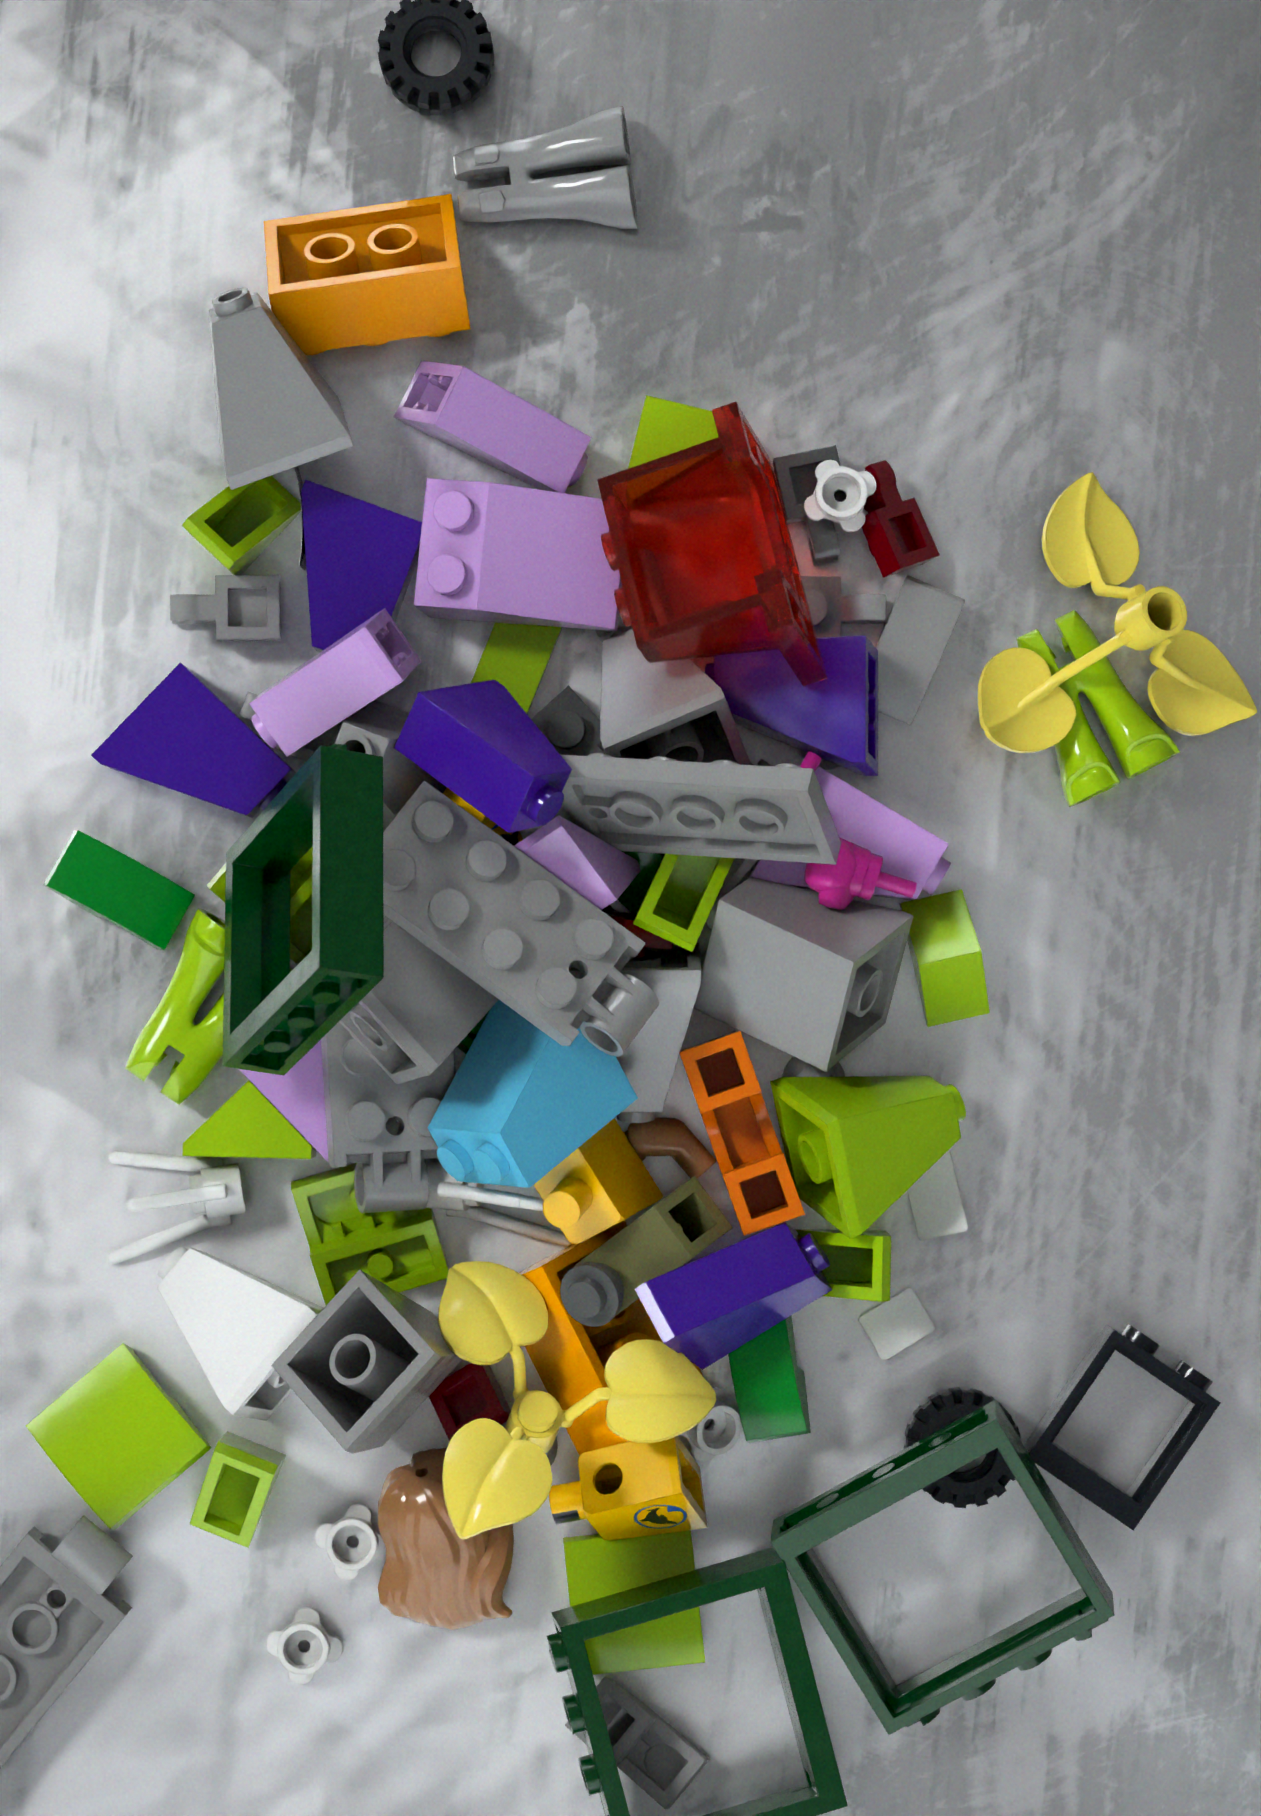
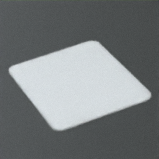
(897, 1323)

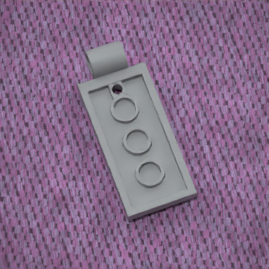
(700, 808)
(511, 925)
(358, 1105)
(48, 1642)

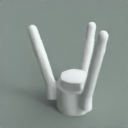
(213, 1192)
(464, 1198)

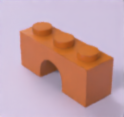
(741, 1132)

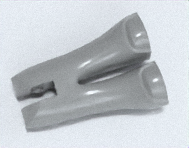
(593, 196)

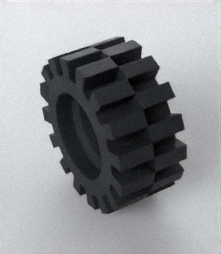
(436, 91)
(968, 1486)

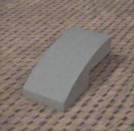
(913, 646)
(647, 1745)

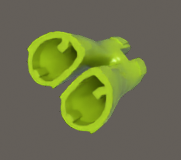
(1131, 731)
(173, 1018)

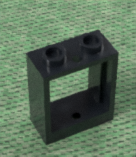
(1131, 1505)

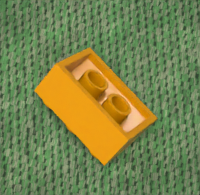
(367, 274)
(575, 1355)

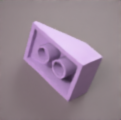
(514, 557)

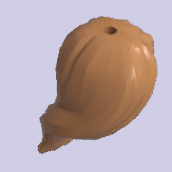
(427, 1566)

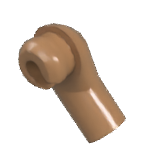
(673, 1139)

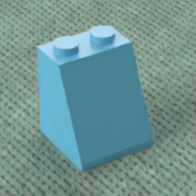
(524, 1102)

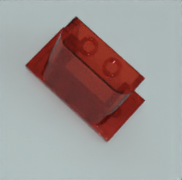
(709, 554)

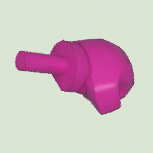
(853, 875)

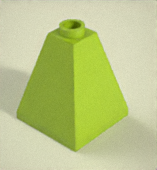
(863, 1140)

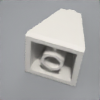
(234, 1327)

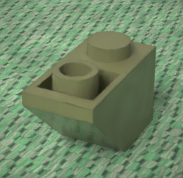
(662, 1238)

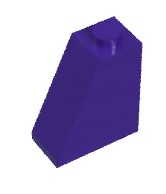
(355, 561)
(825, 717)
(196, 747)
(486, 753)
(735, 1293)

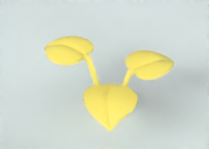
(1094, 543)
(503, 1473)

